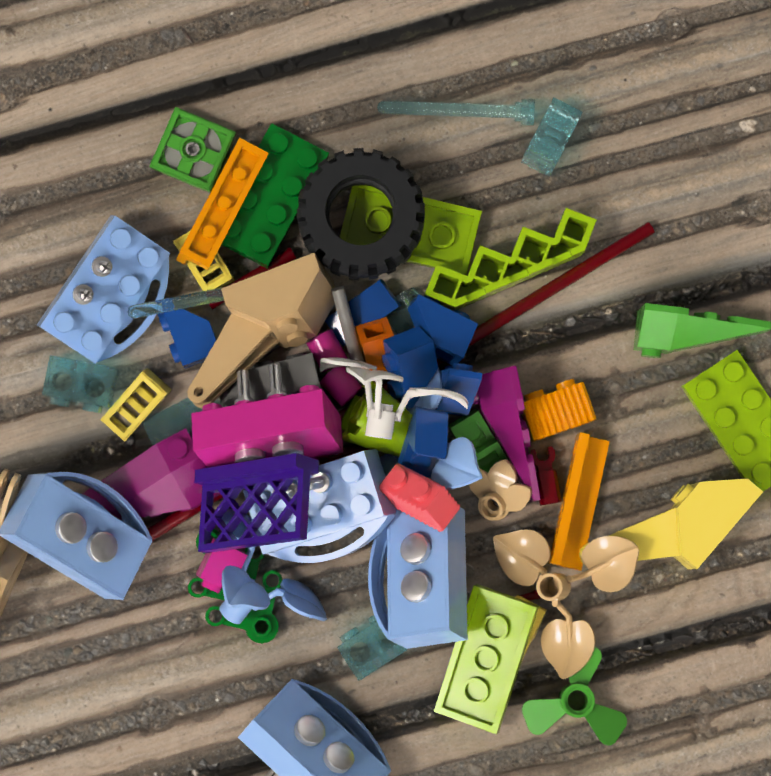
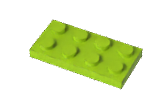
(446, 234)
(737, 415)
(488, 662)

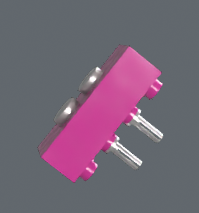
(267, 427)

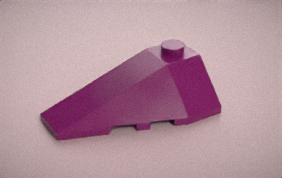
(501, 407)
(158, 479)

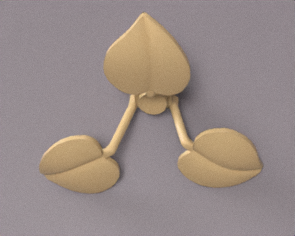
(611, 565)

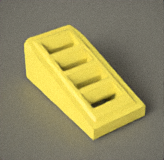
(220, 281)
(153, 382)

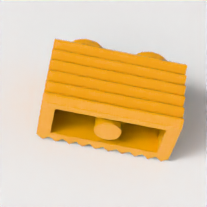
(557, 410)

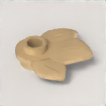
(501, 486)

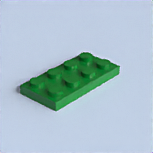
(273, 196)

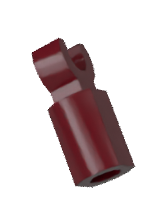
(547, 478)

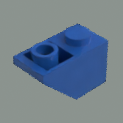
(447, 328)
(191, 336)
(411, 357)
(460, 380)

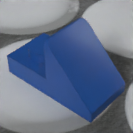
(425, 440)

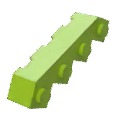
(495, 272)

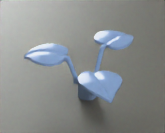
(461, 462)
(245, 594)

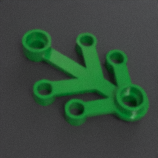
(254, 616)

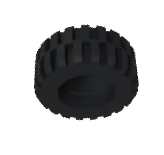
(353, 170)

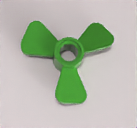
(604, 721)

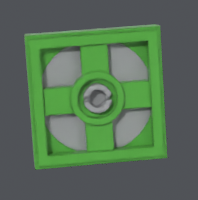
(192, 150)

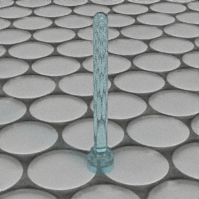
(521, 111)
(175, 303)

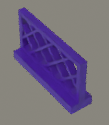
(255, 474)

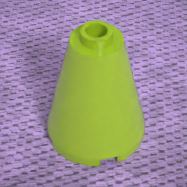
(355, 423)

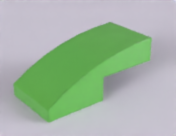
(476, 430)

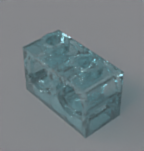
(551, 137)
(82, 375)
(379, 651)

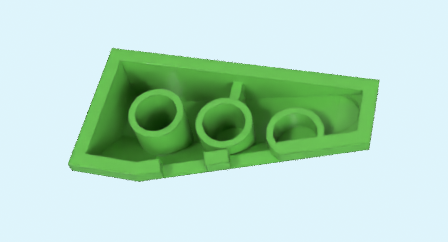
(672, 329)

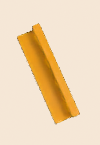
(222, 204)
(578, 501)

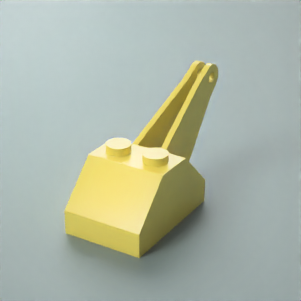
(695, 523)

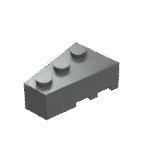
(295, 371)

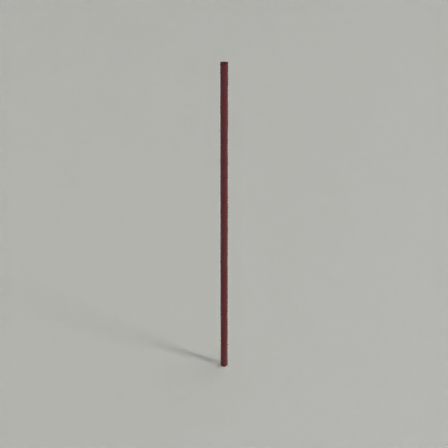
(481, 331)

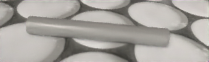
(347, 323)

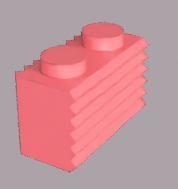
(419, 497)

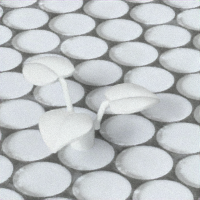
(381, 416)

